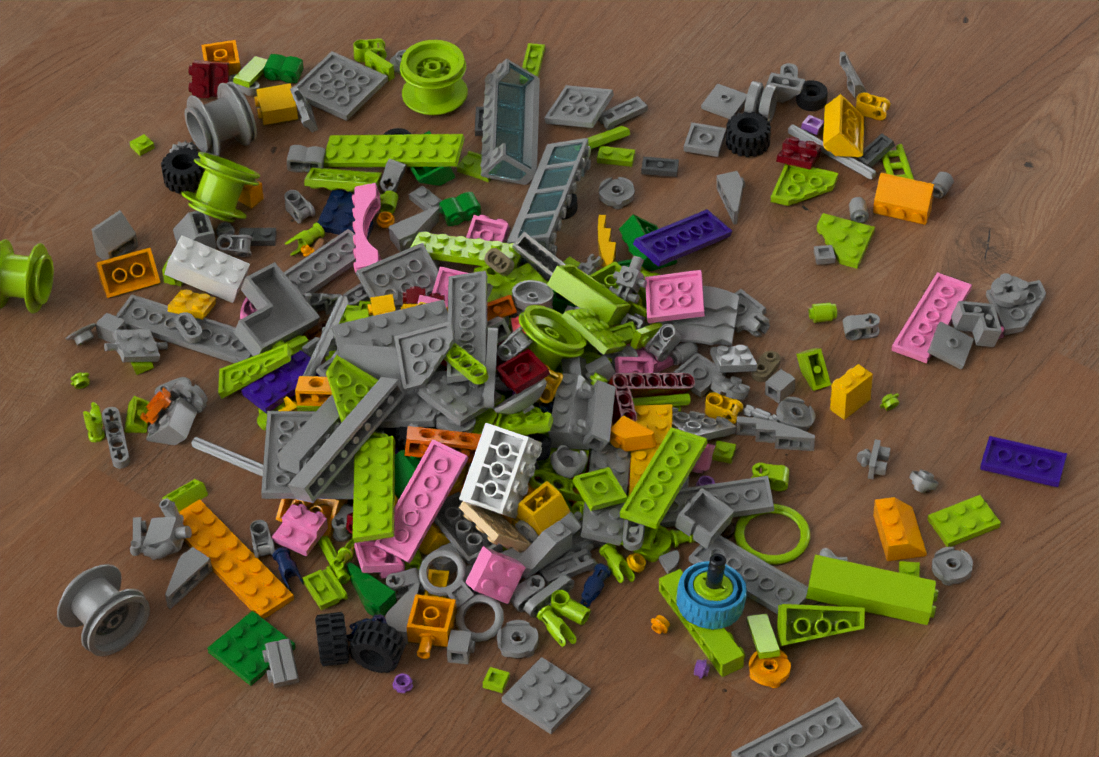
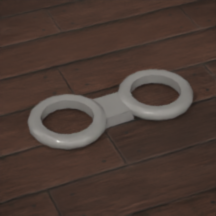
(461, 593)

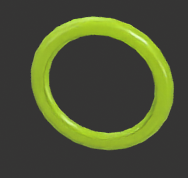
(782, 558)

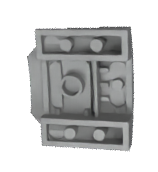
(717, 324)

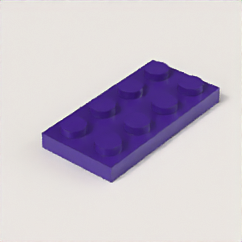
(273, 387)
(1023, 461)

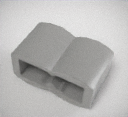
(304, 158)

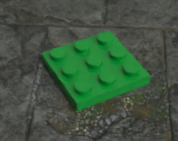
(243, 645)

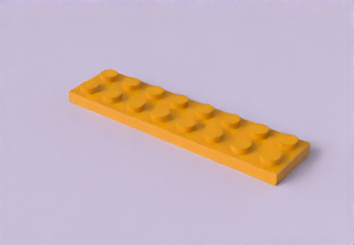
(234, 562)

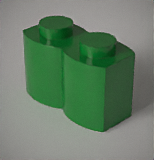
(283, 68)
(459, 208)

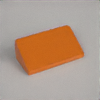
(500, 307)

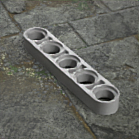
(491, 362)

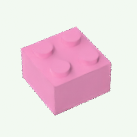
(495, 575)

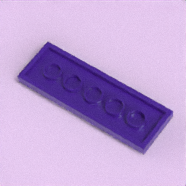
(682, 237)

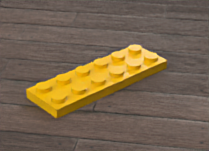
(657, 419)

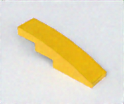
(606, 248)

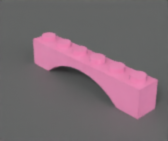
(366, 204)

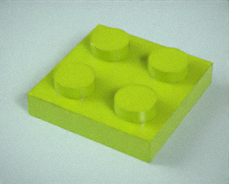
(599, 489)

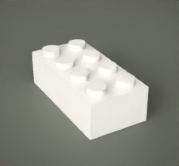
(207, 269)

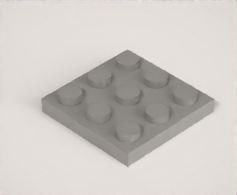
(579, 106)
(456, 400)
(546, 695)

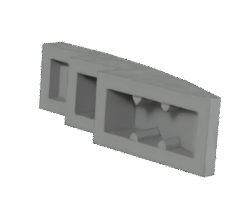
(774, 432)

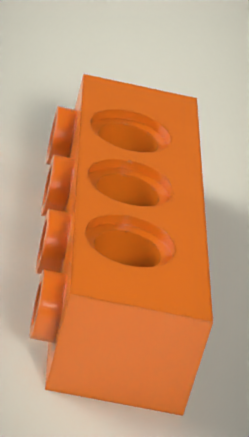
(419, 439)

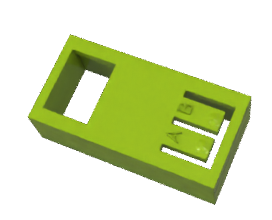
(588, 293)

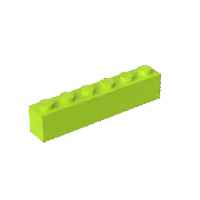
(715, 643)

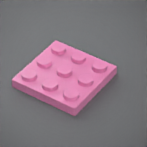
(674, 296)

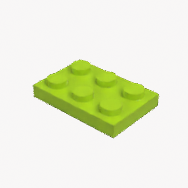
(964, 521)

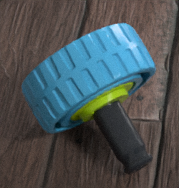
(711, 594)

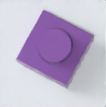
(812, 125)

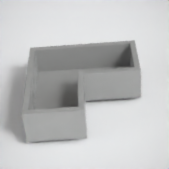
(280, 313)

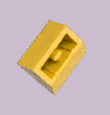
(542, 508)

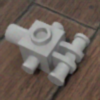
(629, 280)

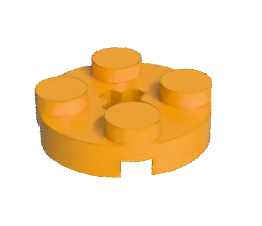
(769, 677)

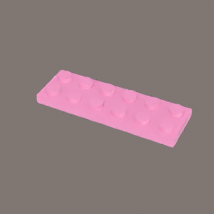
(935, 306)
(423, 499)

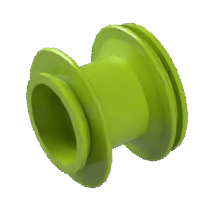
(433, 77)
(220, 187)
(25, 276)
(551, 336)

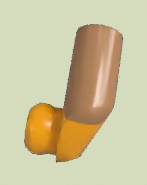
(306, 250)

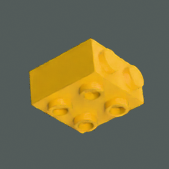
(276, 104)
(851, 391)

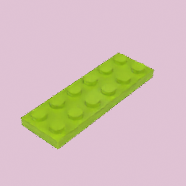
(463, 249)
(663, 478)
(374, 490)

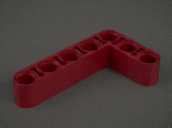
(645, 385)

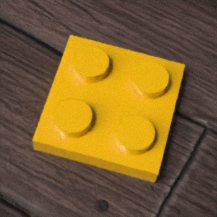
(196, 304)

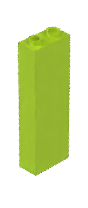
(873, 589)

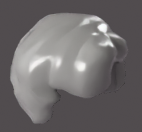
(568, 462)

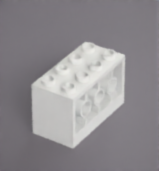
(500, 470)

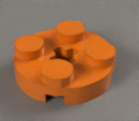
(158, 402)

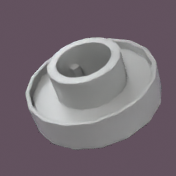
(923, 481)

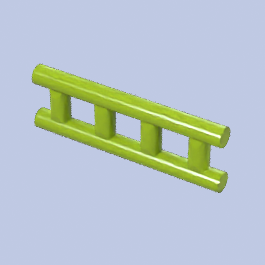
(889, 167)

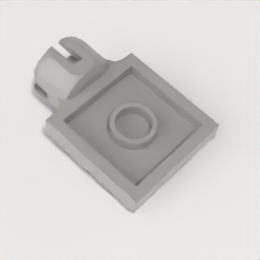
(751, 315)

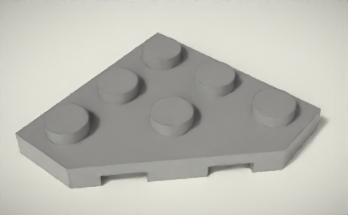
(1017, 318)
(422, 353)
(703, 426)

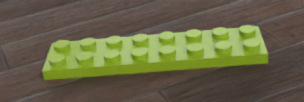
(409, 149)

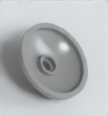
(522, 401)

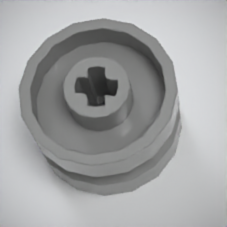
(762, 99)
(531, 293)

